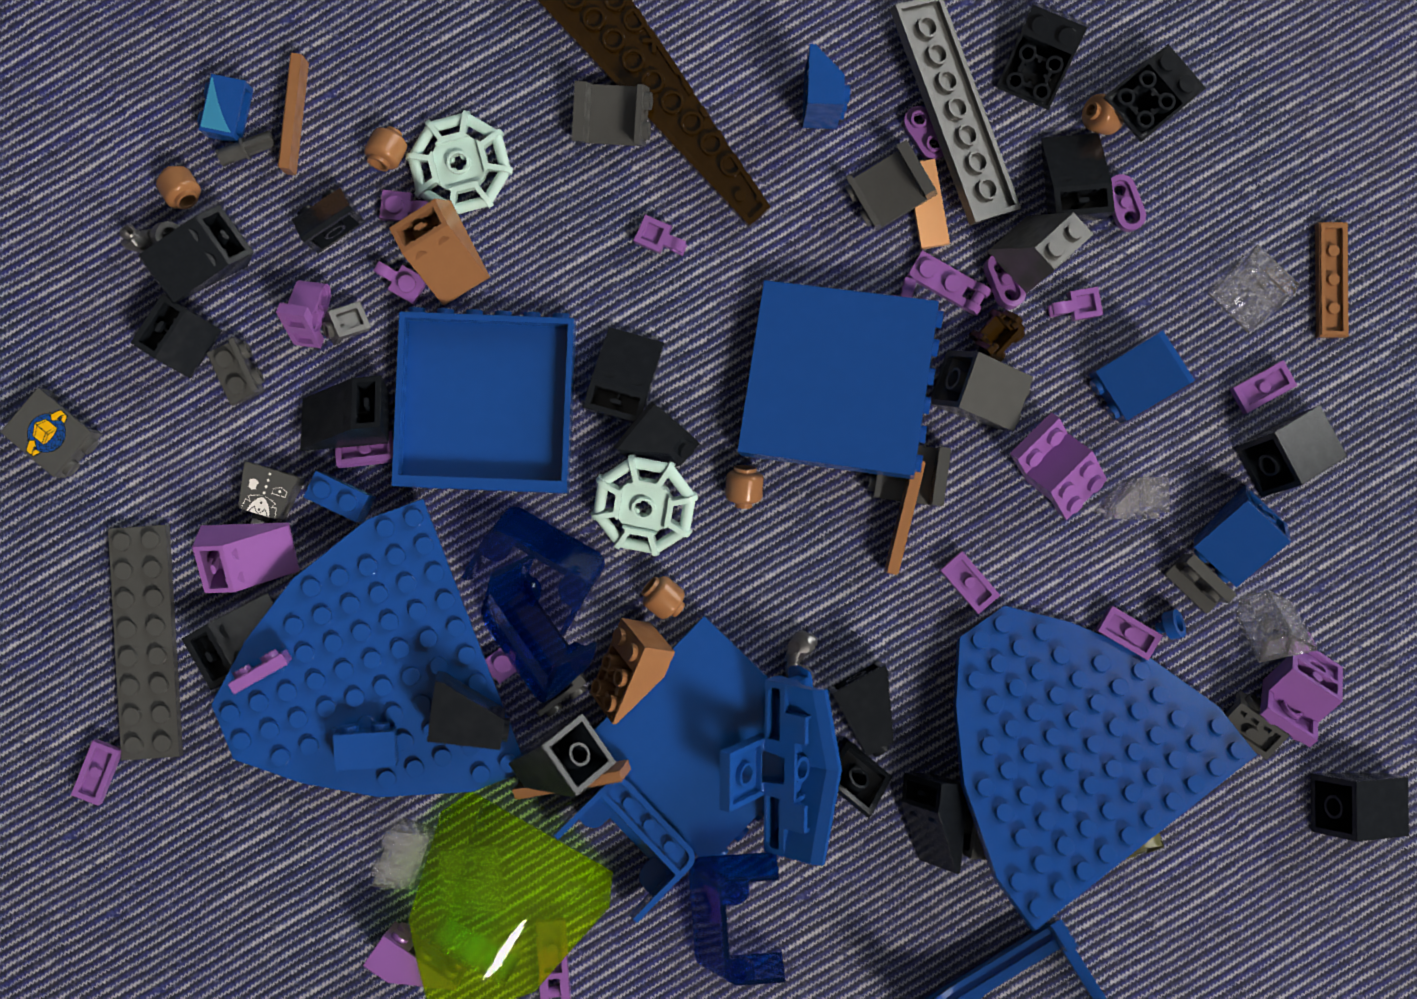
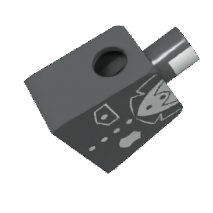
(268, 492)

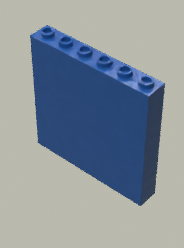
(840, 379)
(484, 401)
(677, 732)

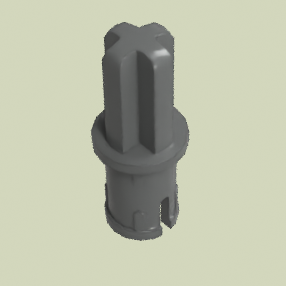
(245, 148)

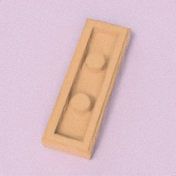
(930, 215)

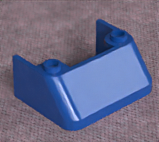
(666, 850)

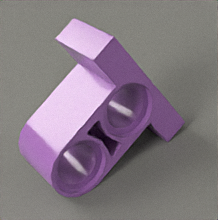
(305, 313)

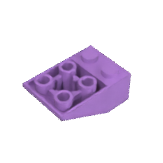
(243, 555)
(395, 957)

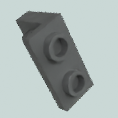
(236, 372)
(1199, 583)
(1258, 733)

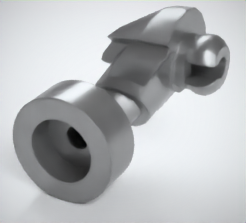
(141, 240)
(799, 647)

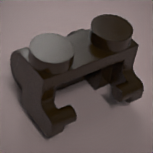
(998, 334)

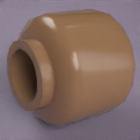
(1100, 116)
(385, 148)
(178, 187)
(744, 486)
(663, 597)

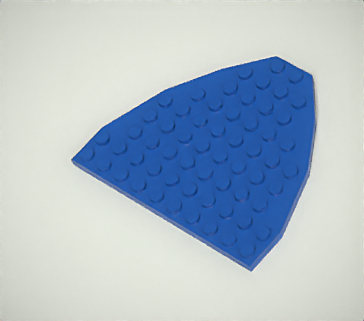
(365, 648)
(1075, 753)

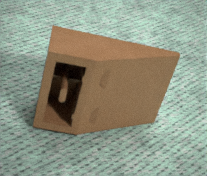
(440, 250)
(630, 667)

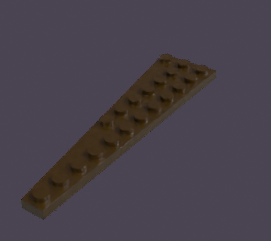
(631, 54)

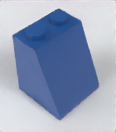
(1140, 377)
(1241, 537)

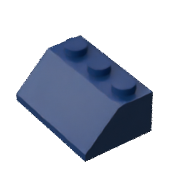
(823, 91)

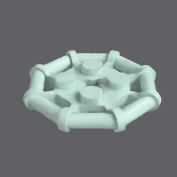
(469, 149)
(648, 490)

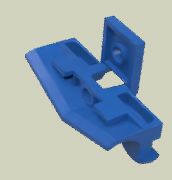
(803, 733)

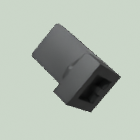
(574, 691)

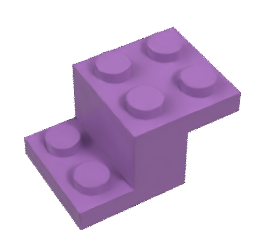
(1059, 466)
(1302, 694)

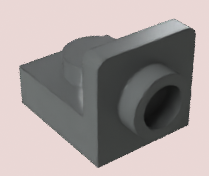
(345, 322)

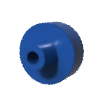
(1172, 624)

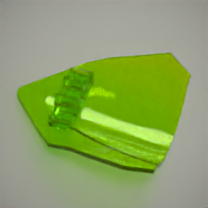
(499, 903)

